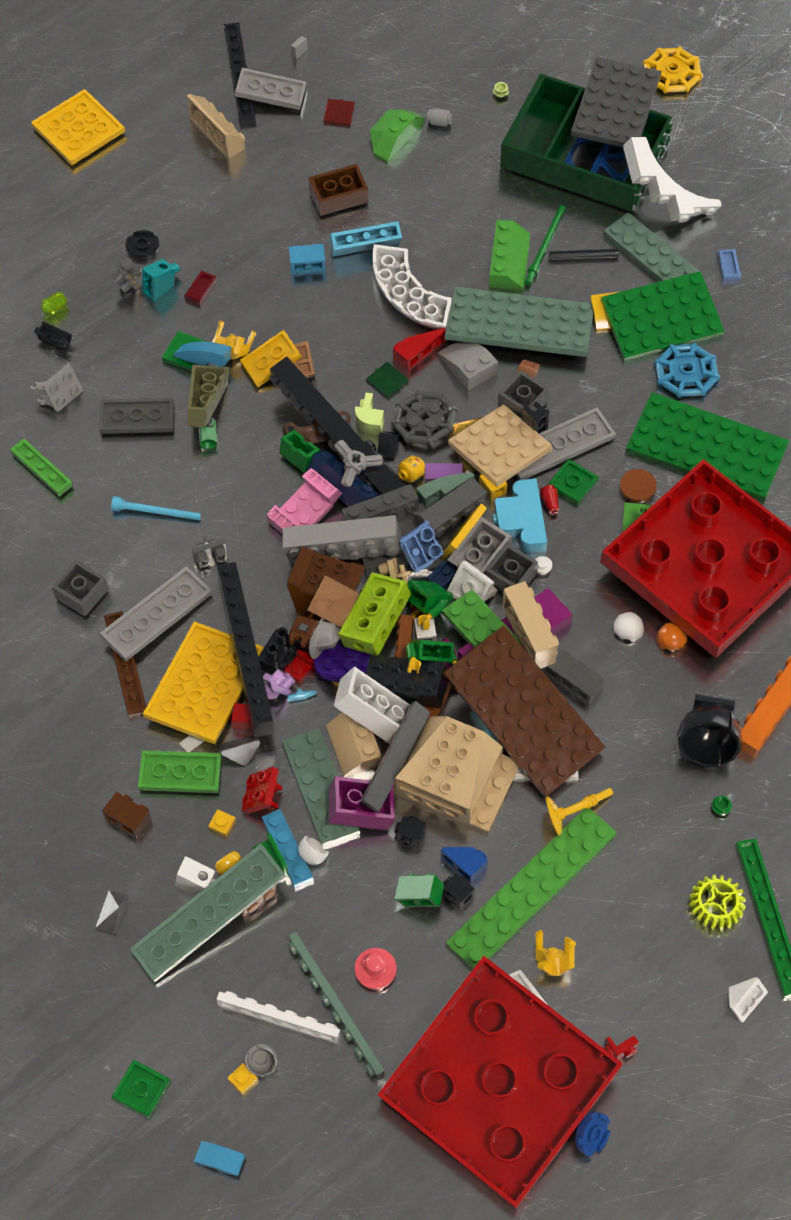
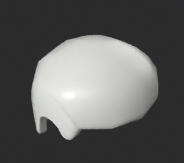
(628, 626)
(312, 851)

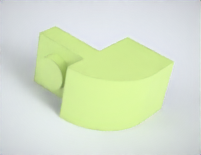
(369, 419)

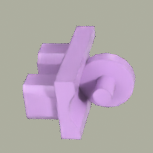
(278, 683)

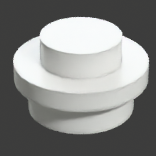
(544, 565)

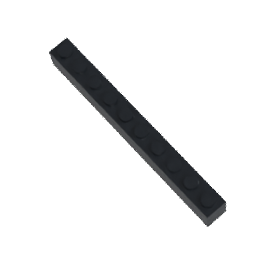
(328, 422)
(245, 650)

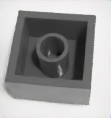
(523, 392)
(511, 568)
(80, 588)

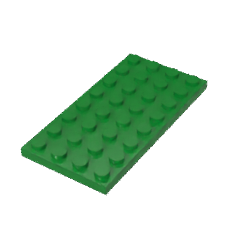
(685, 435)

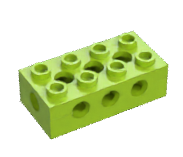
(374, 614)

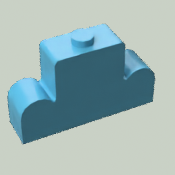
(522, 516)

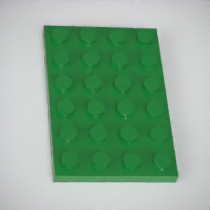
(662, 315)

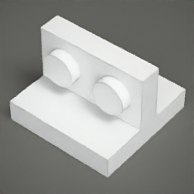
(470, 578)

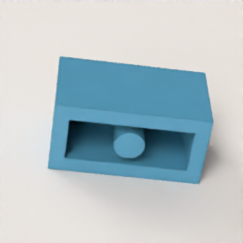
(307, 258)

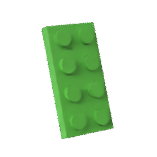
(473, 618)
(180, 771)

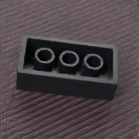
(425, 687)

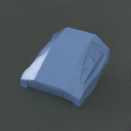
(420, 547)

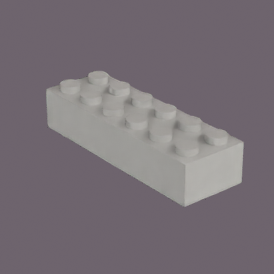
(345, 538)

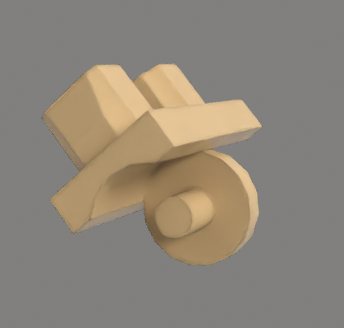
(391, 567)

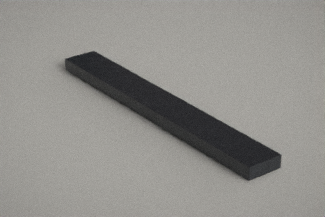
(237, 61)

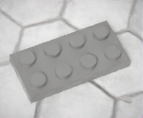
(270, 88)

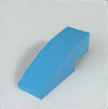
(204, 353)

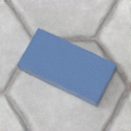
(729, 265)

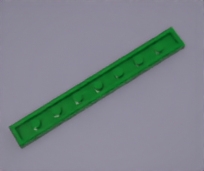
(767, 911)

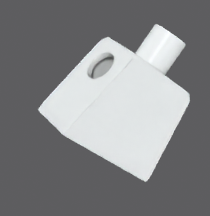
(194, 876)

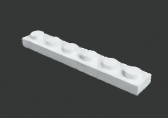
(286, 1019)

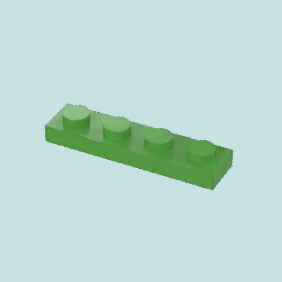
(41, 467)

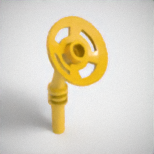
(558, 814)

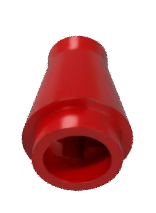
(550, 498)

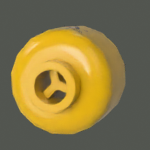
(411, 469)

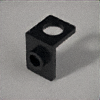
(387, 444)

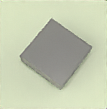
(299, 47)

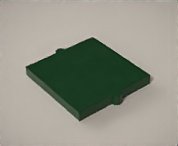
(387, 380)

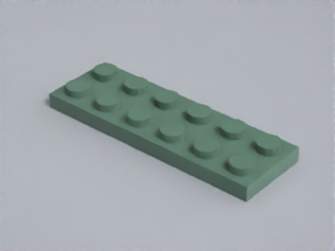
(647, 249)
(314, 774)

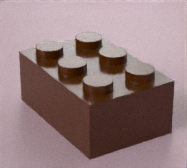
(338, 189)

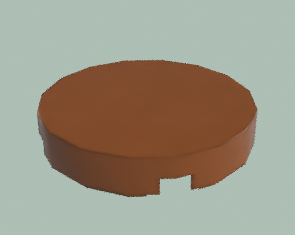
(638, 486)

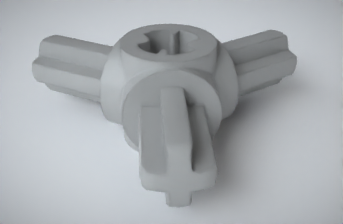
(353, 469)

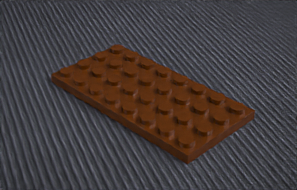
(524, 711)

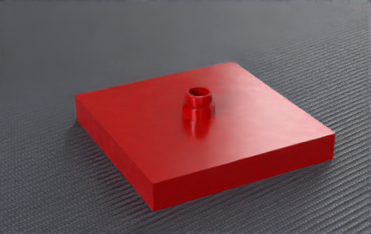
(705, 557)
(500, 1081)

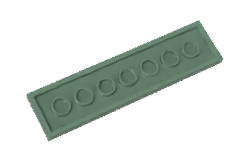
(207, 912)

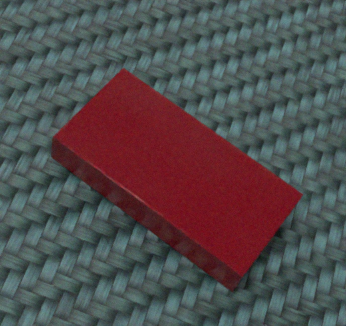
(200, 287)

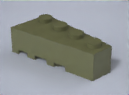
(205, 393)

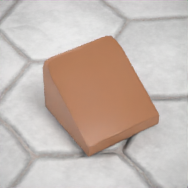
(529, 368)

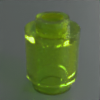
(53, 303)

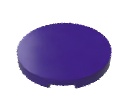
(338, 661)

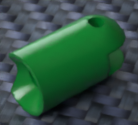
(208, 435)

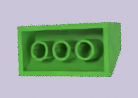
(509, 256)

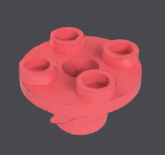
(375, 968)

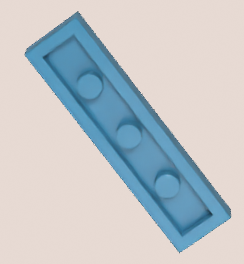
(283, 837)

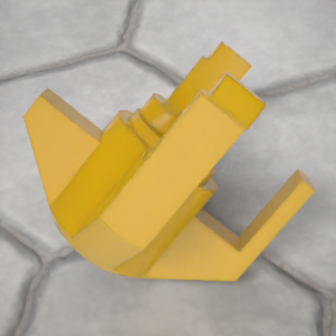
(237, 345)
(554, 960)

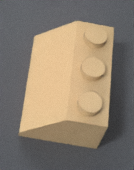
(353, 745)

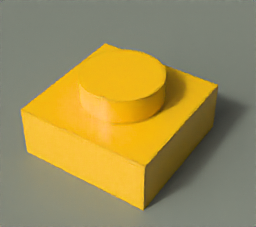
(222, 823)
(242, 1079)

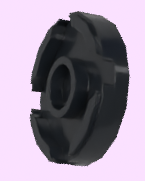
(142, 245)

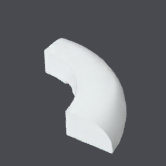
(405, 291)

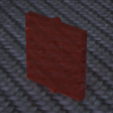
(339, 112)

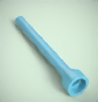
(120, 504)

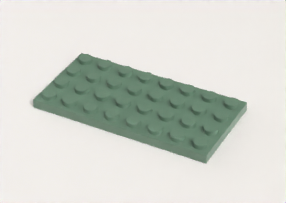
(520, 321)

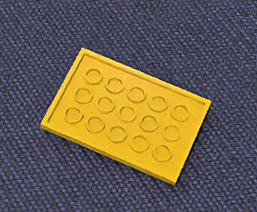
(199, 685)

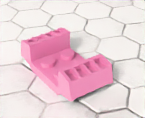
(307, 504)

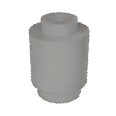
(439, 117)

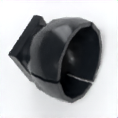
(709, 730)

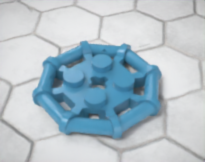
(683, 378)

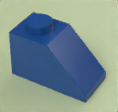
(465, 861)

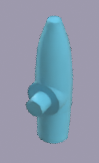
(299, 695)

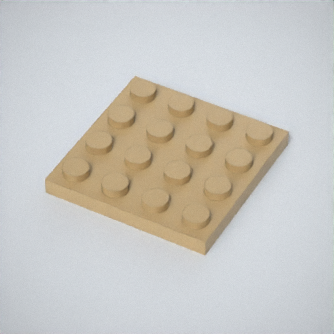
(500, 445)

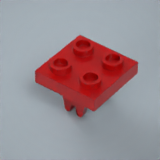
(260, 791)

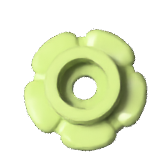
(501, 89)

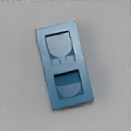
(219, 1158)

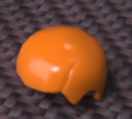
(671, 637)

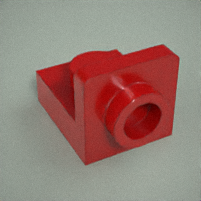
(300, 666)

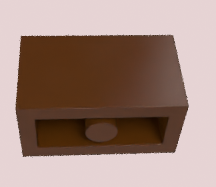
(127, 814)

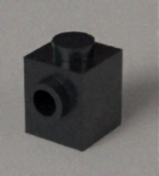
(410, 831)
(458, 891)

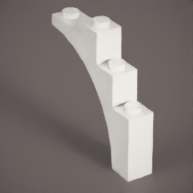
(662, 189)

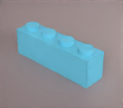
(365, 238)

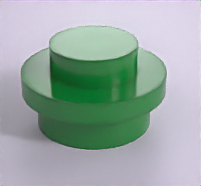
(721, 805)

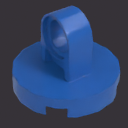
(592, 1133)

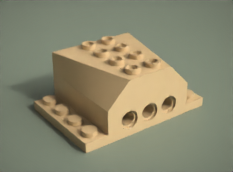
(457, 772)

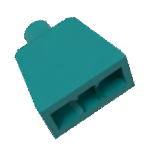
(158, 278)

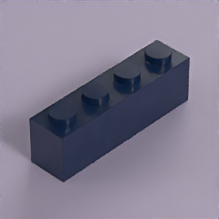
(333, 472)

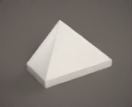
(745, 997)

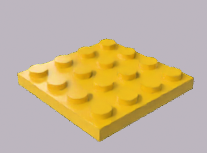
(78, 127)

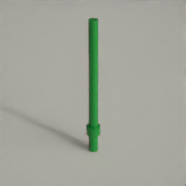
(534, 268)

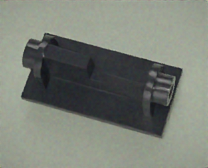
(54, 335)

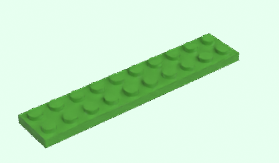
(531, 888)

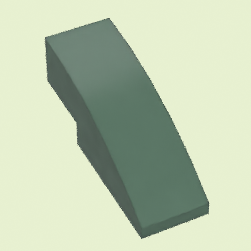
(440, 487)

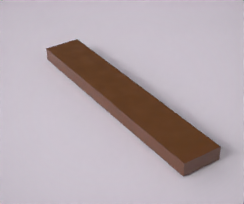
(128, 677)

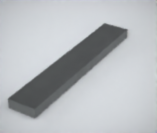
(395, 756)

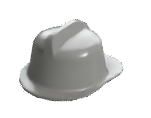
(323, 638)

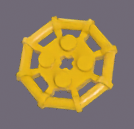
(681, 61)

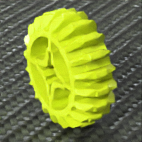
(722, 917)

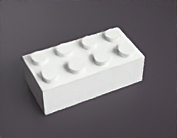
(370, 704)

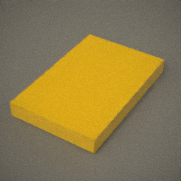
(267, 355)
(463, 530)

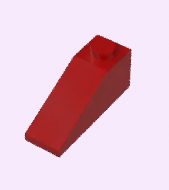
(417, 347)

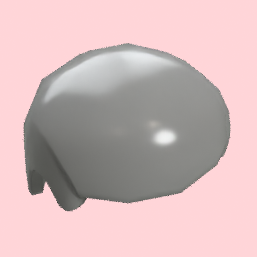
(261, 1060)

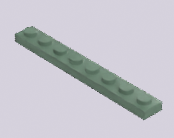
(339, 1012)

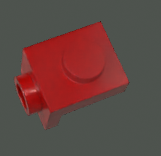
(625, 1049)

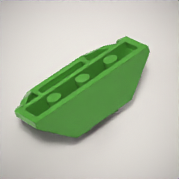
(393, 131)

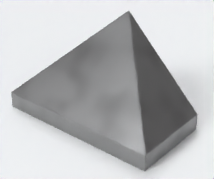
(240, 749)
(112, 912)

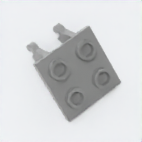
(59, 388)

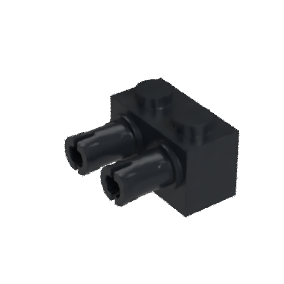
(277, 652)

